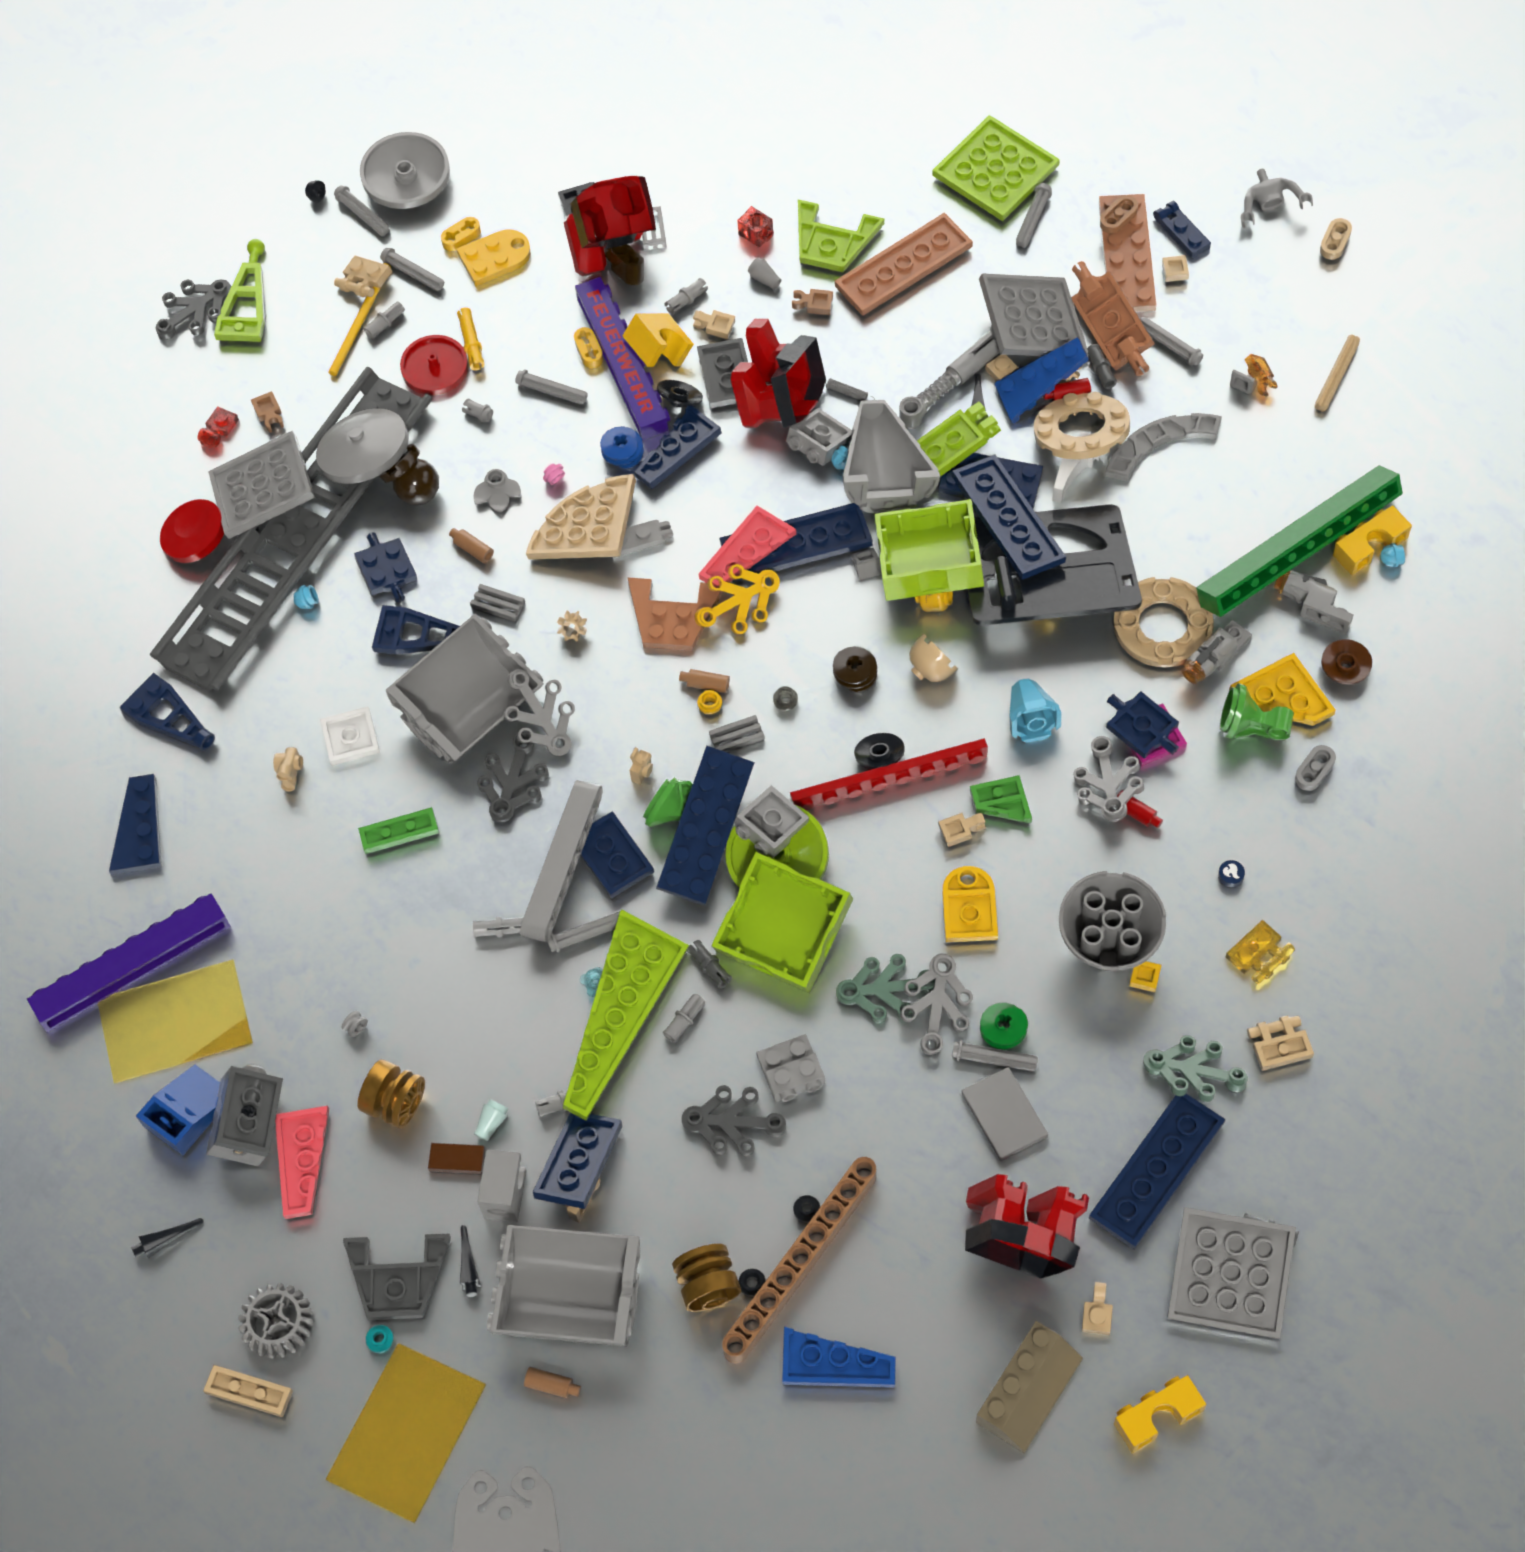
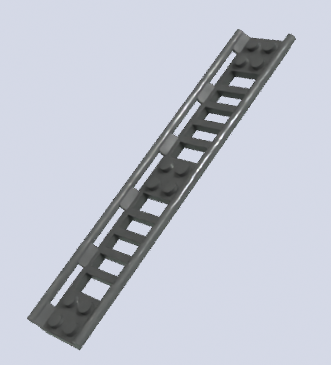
(296, 531)

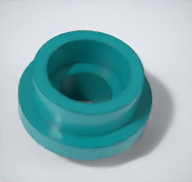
(385, 1344)

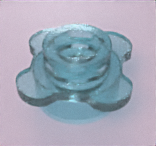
(588, 978)

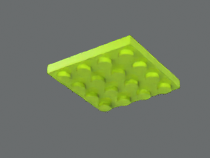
(995, 167)

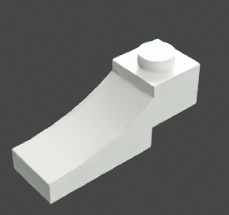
(1068, 472)

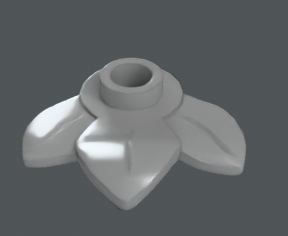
(497, 493)

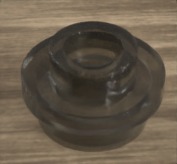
(785, 692)

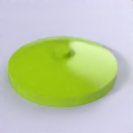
(805, 853)

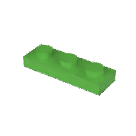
(398, 830)

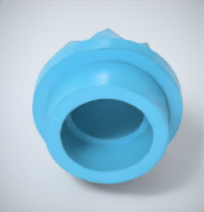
(840, 457)
(1393, 555)
(306, 597)

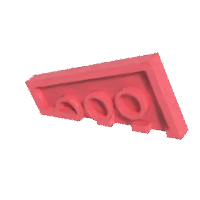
(748, 545)
(300, 1151)

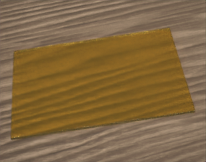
(174, 1021)
(406, 1432)

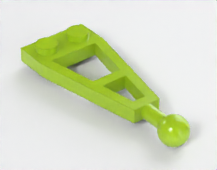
(244, 328)

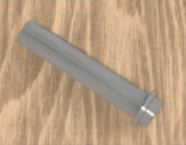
(1042, 193)
(343, 195)
(389, 256)
(1172, 342)
(550, 387)
(582, 932)
(994, 1056)

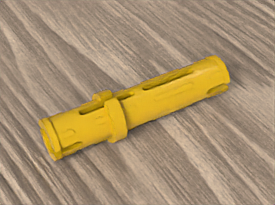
(472, 345)

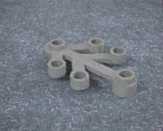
(541, 716)
(1109, 783)
(937, 999)

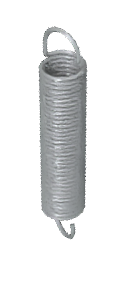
(847, 389)

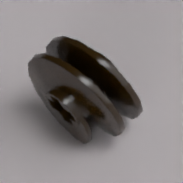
(857, 679)

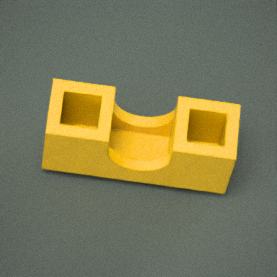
(1385, 527)
(1178, 1398)

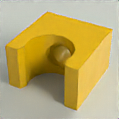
(656, 335)

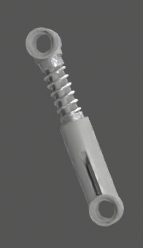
(956, 374)

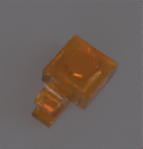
(1259, 369)

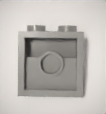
(818, 436)
(770, 822)
(791, 1068)

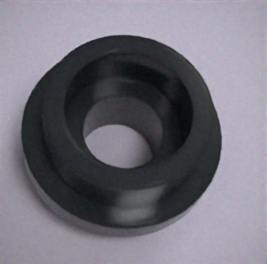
(315, 190)
(800, 1202)
(748, 1275)

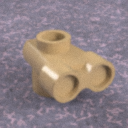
(286, 767)

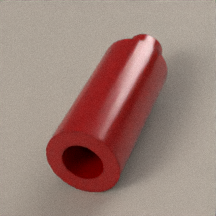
(1076, 386)
(1142, 812)

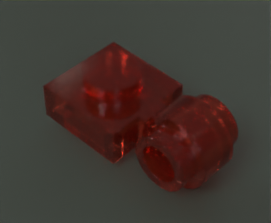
(218, 423)

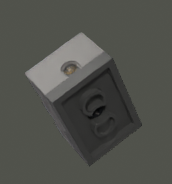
(245, 1115)

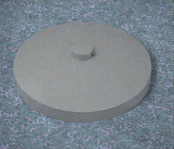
(404, 170)
(362, 446)

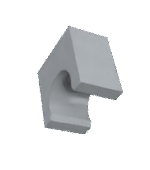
(501, 1186)

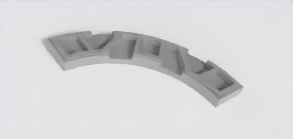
(1156, 434)

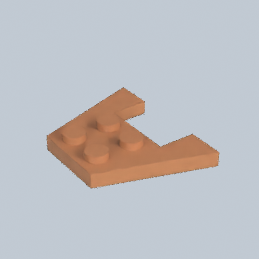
(667, 622)

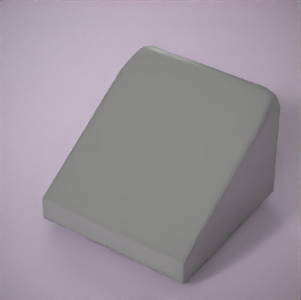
(1243, 382)
(866, 563)

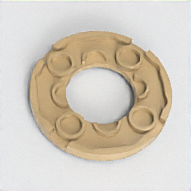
(1071, 447)
(1164, 653)

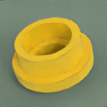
(709, 696)

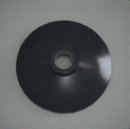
(679, 393)
(879, 750)

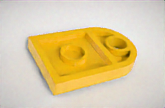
(494, 255)
(969, 908)

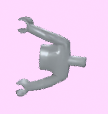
(1270, 195)

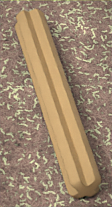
(1337, 372)

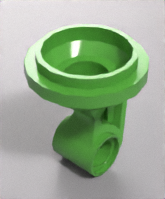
(1244, 717)
(668, 802)

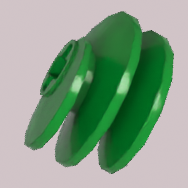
(1003, 1037)

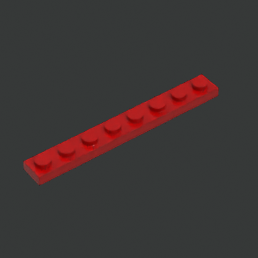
(895, 773)

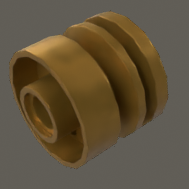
(391, 1093)
(706, 1277)

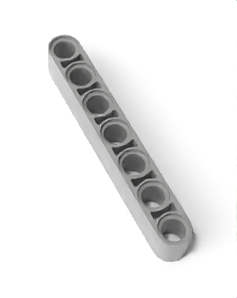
(561, 861)

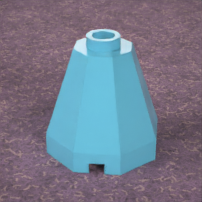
(1032, 712)

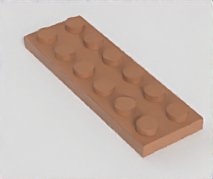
(1129, 256)
(903, 264)

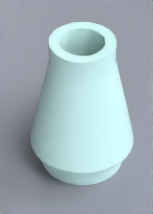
(490, 1119)

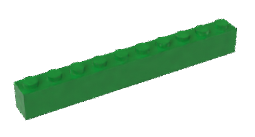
(1299, 541)

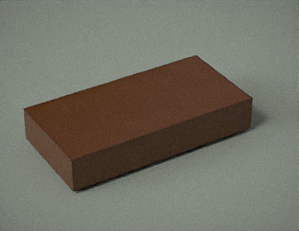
(456, 1158)

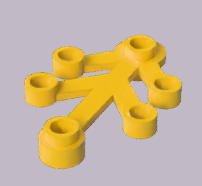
(741, 597)

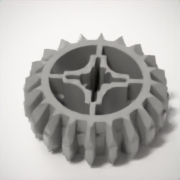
(268, 1342)

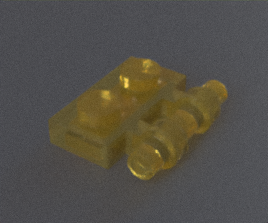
(1254, 947)

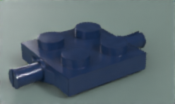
(385, 567)
(1142, 724)

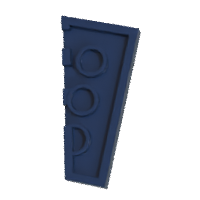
(683, 442)
(138, 830)

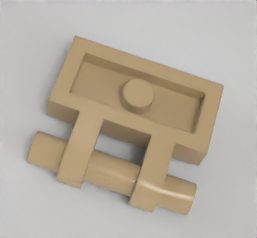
(366, 272)
(1282, 1049)

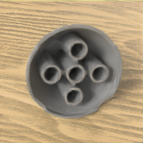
(1112, 921)

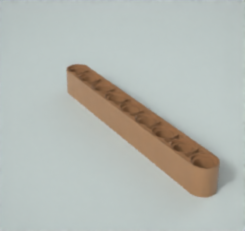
(796, 1271)

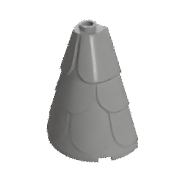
(886, 462)

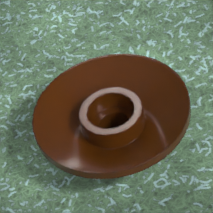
(1349, 653)

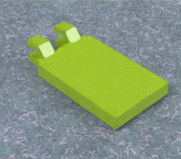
(958, 437)

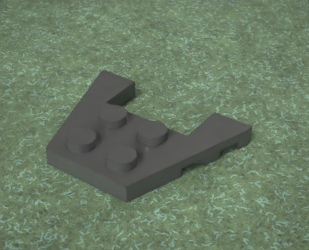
(400, 1288)

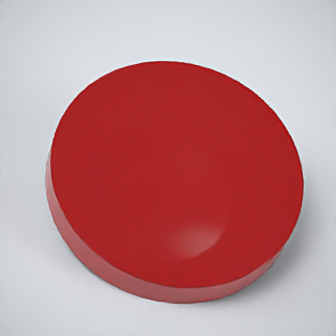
(434, 365)
(192, 531)

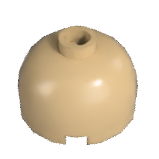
(929, 661)

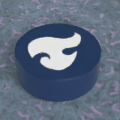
(1231, 873)

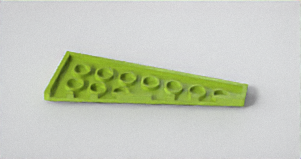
(631, 982)

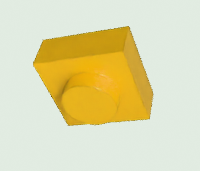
(1145, 976)

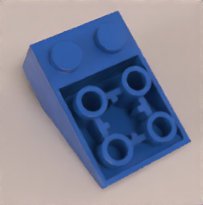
(182, 1109)

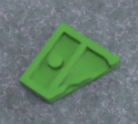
(1002, 799)

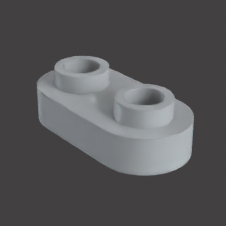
(1313, 769)

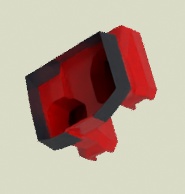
(617, 213)
(792, 370)
(1033, 1247)

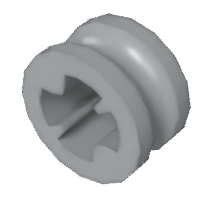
(354, 1023)

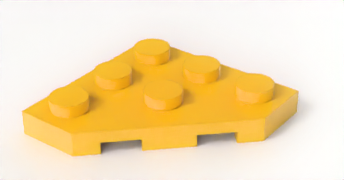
(1289, 686)

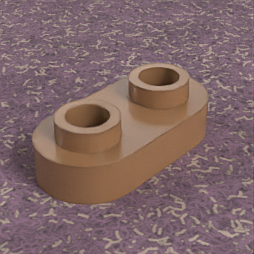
(1117, 216)

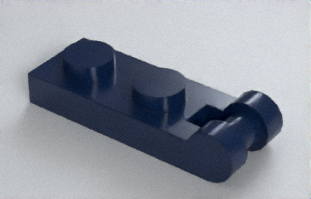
(1182, 229)

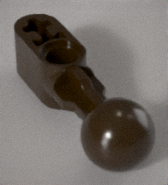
(626, 263)

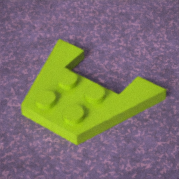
(831, 245)

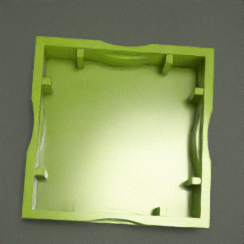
(929, 550)
(782, 922)

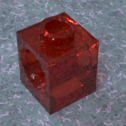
(755, 226)

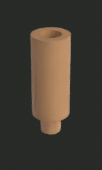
(471, 545)
(705, 680)
(551, 1383)

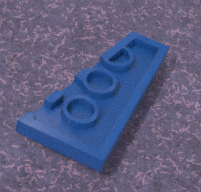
(1027, 385)
(833, 1363)

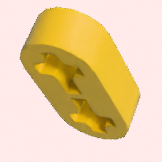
(460, 234)
(592, 345)

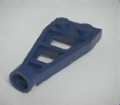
(391, 627)
(149, 696)

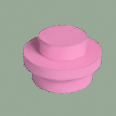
(553, 473)

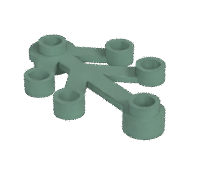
(880, 988)
(1192, 1069)

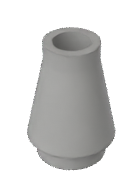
(763, 272)

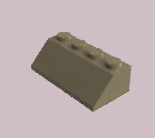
(1029, 1387)

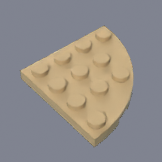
(586, 522)

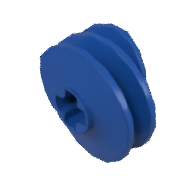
(622, 447)

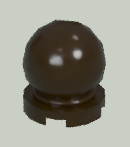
(413, 478)

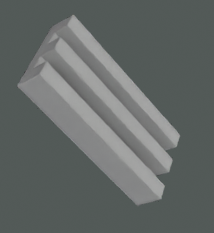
(654, 241)
(507, 601)
(737, 730)

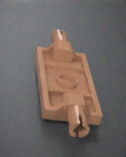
(1111, 319)

